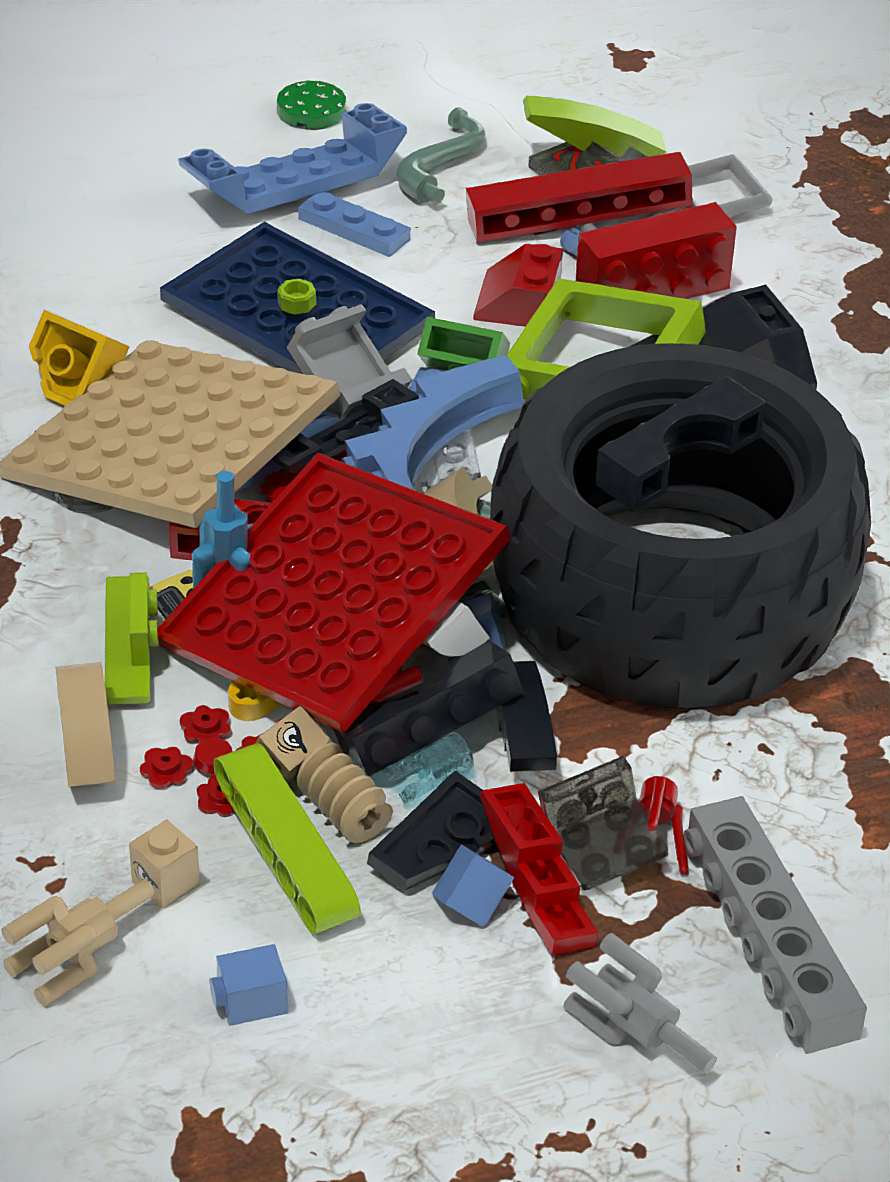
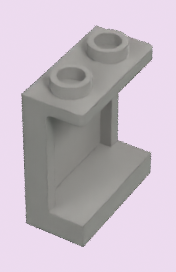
(342, 352)

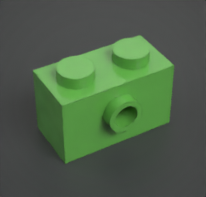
(456, 344)

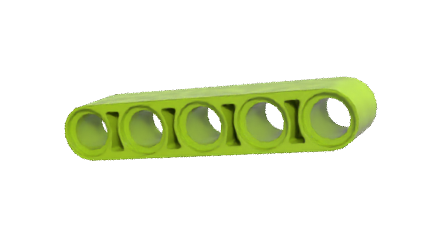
(287, 839)

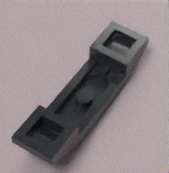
(332, 439)

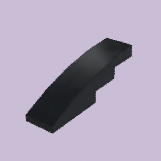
(528, 724)

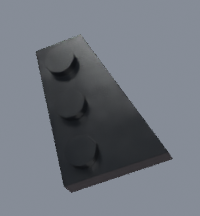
(433, 833)

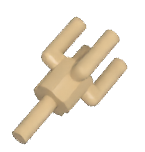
(71, 937)

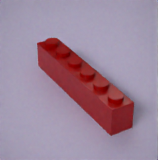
(579, 196)

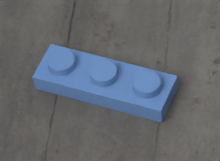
(354, 223)

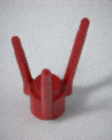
(659, 802)

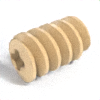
(344, 793)

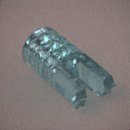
(432, 765)

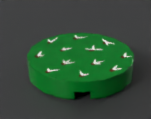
(311, 103)

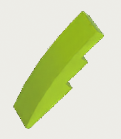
(584, 123)

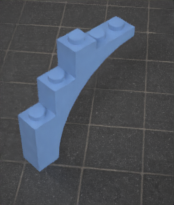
(445, 408)

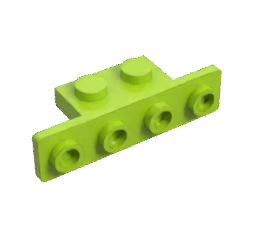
(129, 638)

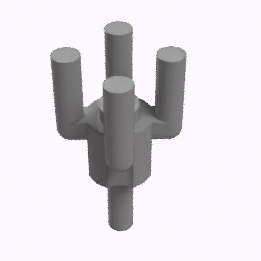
(632, 1004)

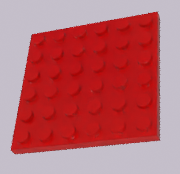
(335, 590)

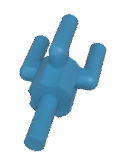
(222, 533)

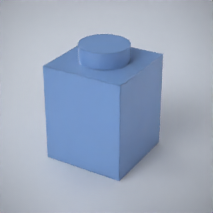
(250, 985)

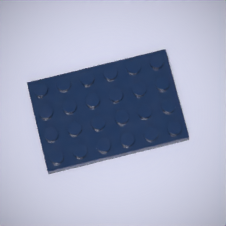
(239, 296)

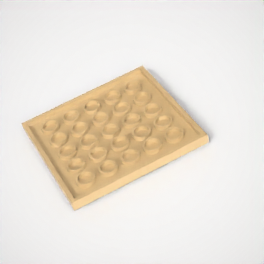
(166, 428)

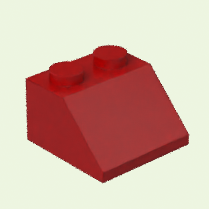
(518, 284)

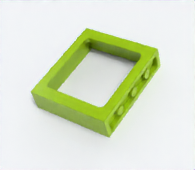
(670, 317)

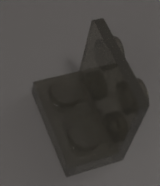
(601, 824)

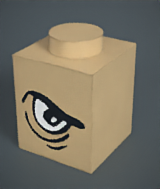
(293, 741)
(166, 861)

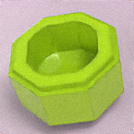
(296, 296)

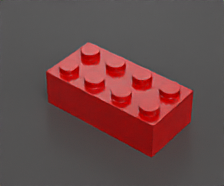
(662, 254)

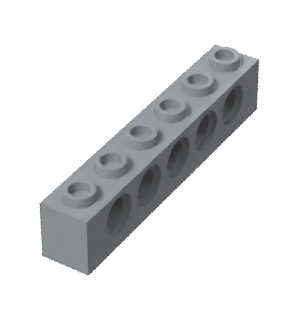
(775, 925)

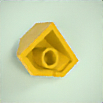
(71, 356)

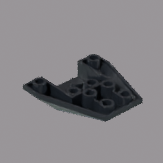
(756, 325)

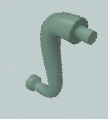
(413, 169)

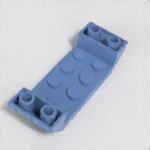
(367, 146)

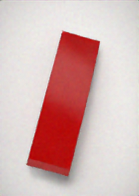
(540, 875)

